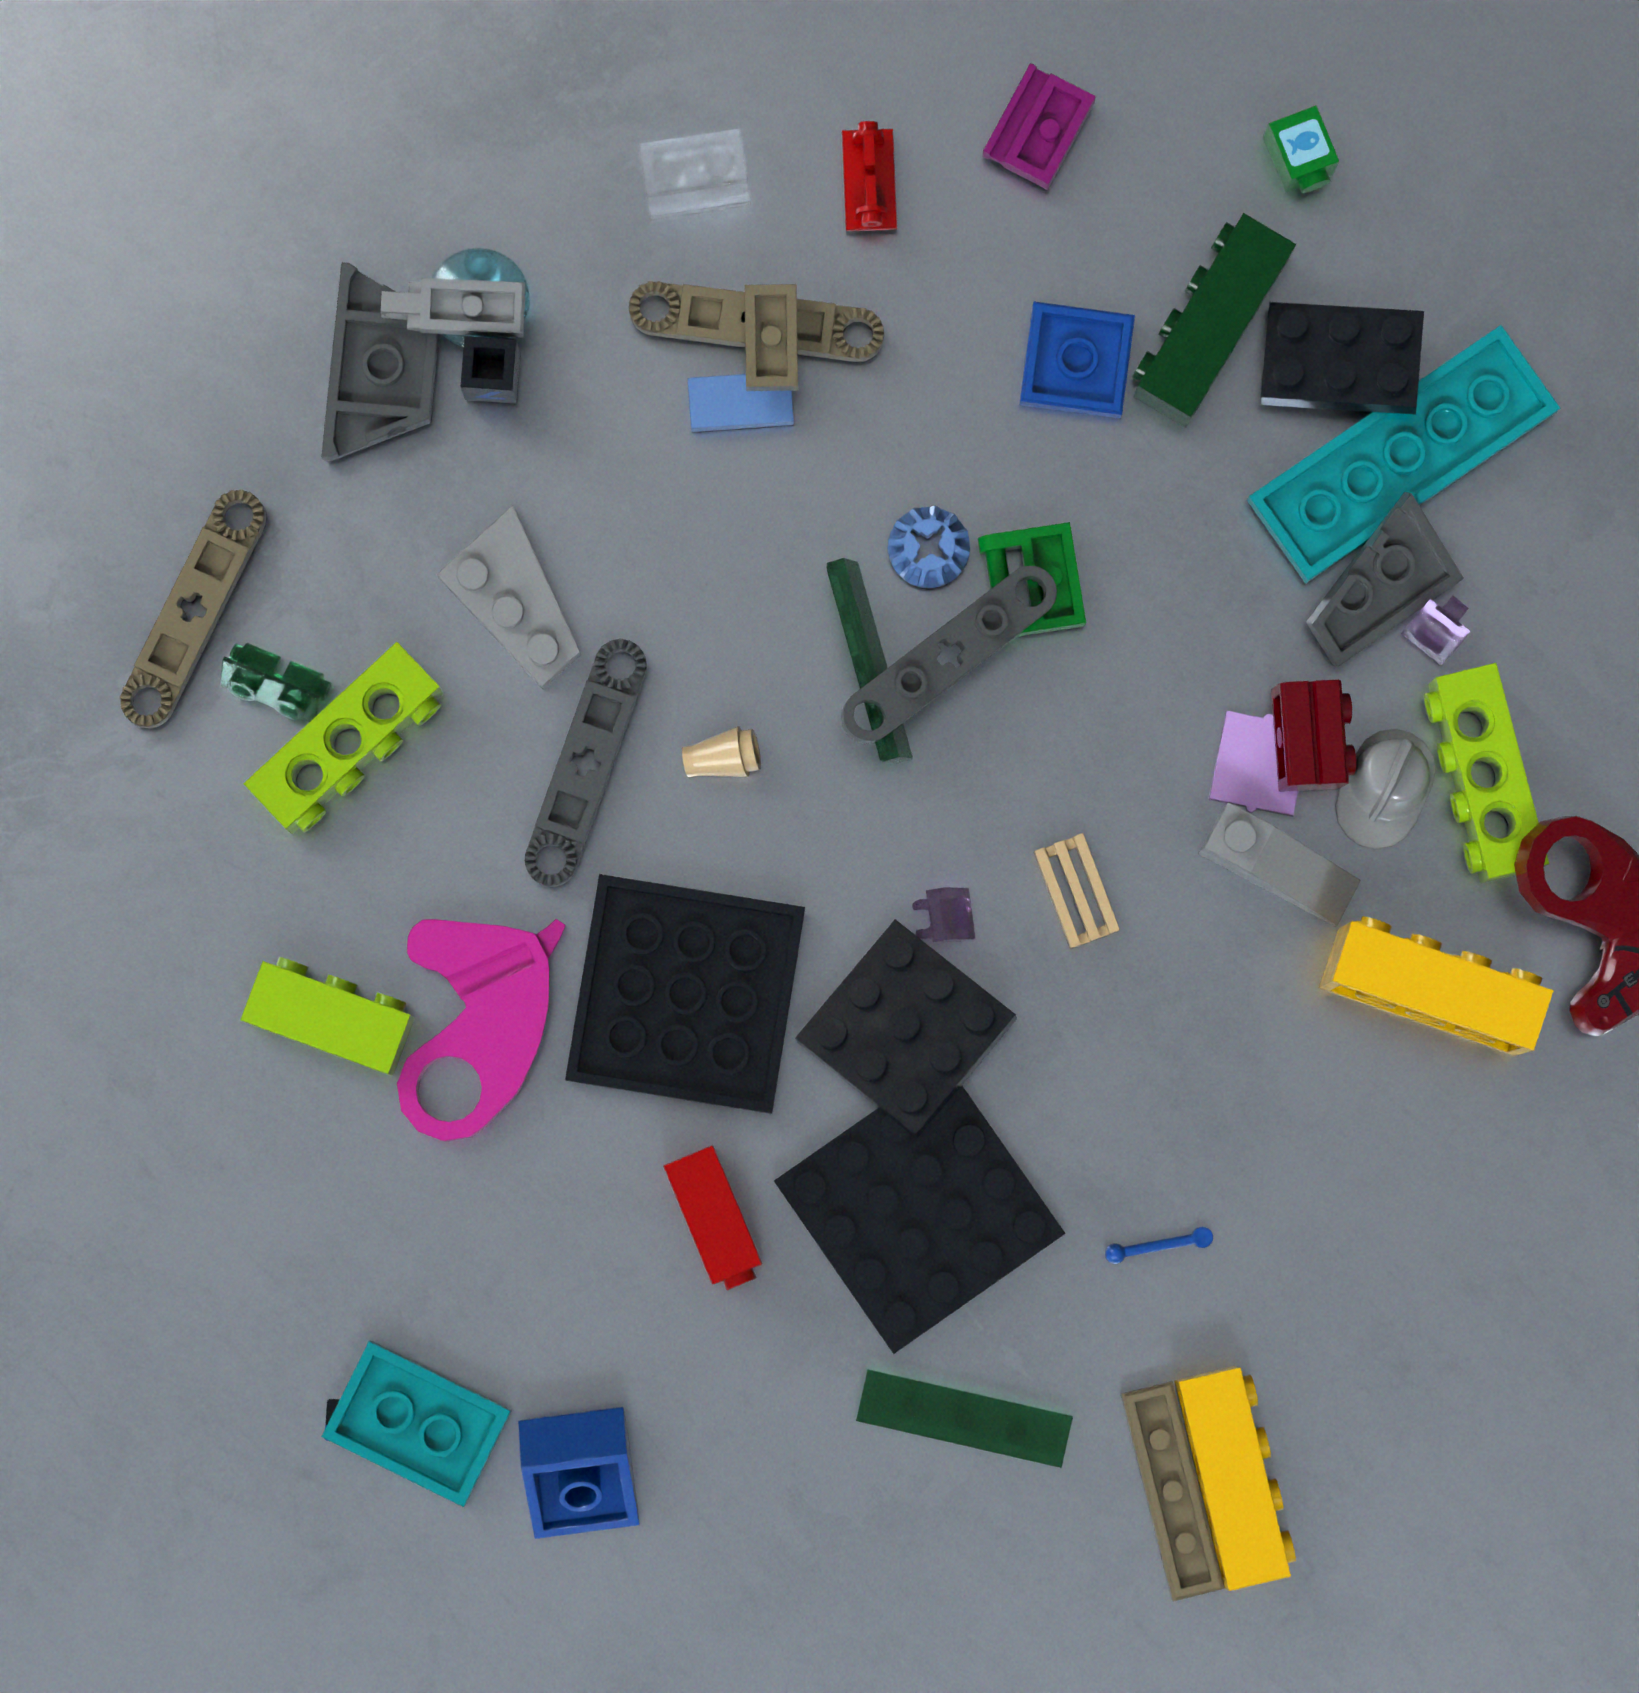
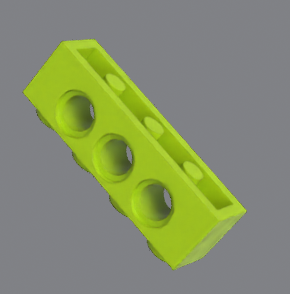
(1482, 693)
(352, 709)

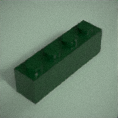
(1213, 320)

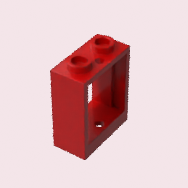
(714, 1217)

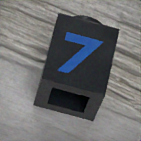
(490, 369)

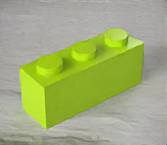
(328, 1015)

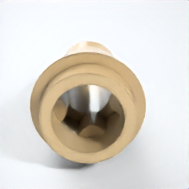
(726, 754)

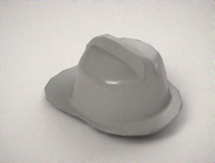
(1386, 790)

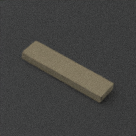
(1172, 1491)

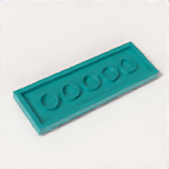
(1352, 482)

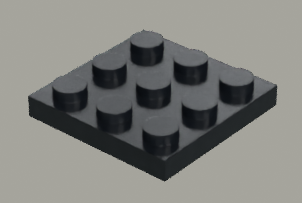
(906, 1028)

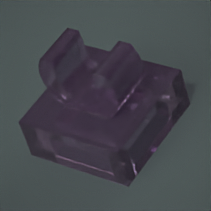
(1438, 629)
(948, 914)

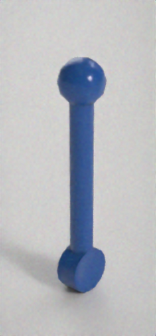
(1200, 1237)

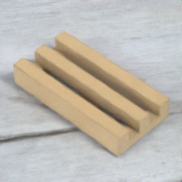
(1061, 850)

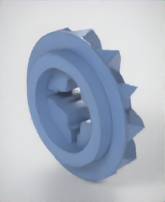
(932, 570)

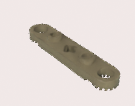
(717, 314)
(176, 644)

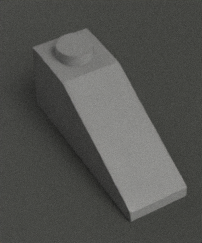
(1279, 864)

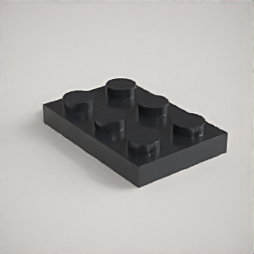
(1342, 358)

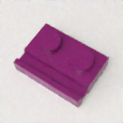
(1039, 126)

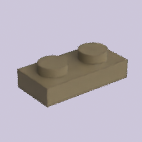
(771, 337)

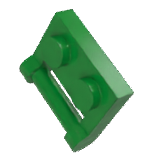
(1052, 550)

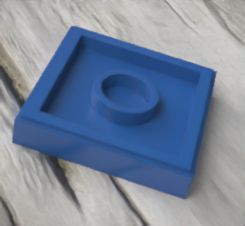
(1077, 360)

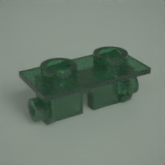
(252, 676)

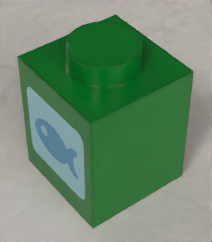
(1301, 150)

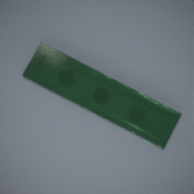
(864, 648)
(964, 1418)

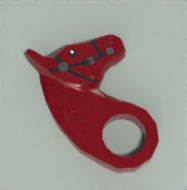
(1604, 907)

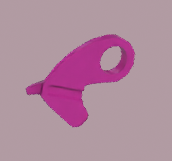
(506, 995)

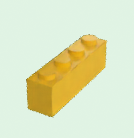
(1233, 1477)

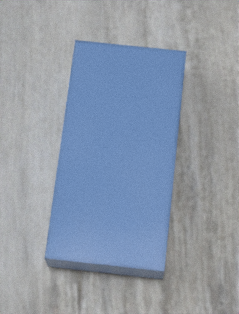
(726, 404)

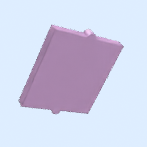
(1248, 766)

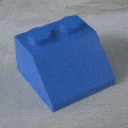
(578, 1472)

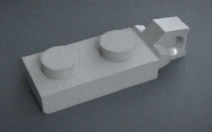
(459, 307)

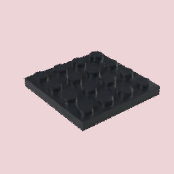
(685, 994)
(919, 1218)

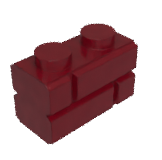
(1312, 736)

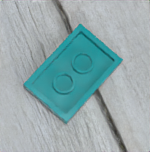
(416, 1423)

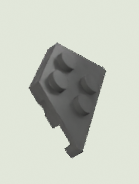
(377, 371)

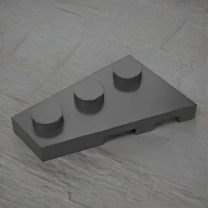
(1384, 583)

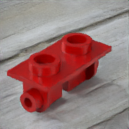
(869, 178)

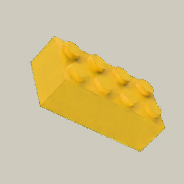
(1436, 987)

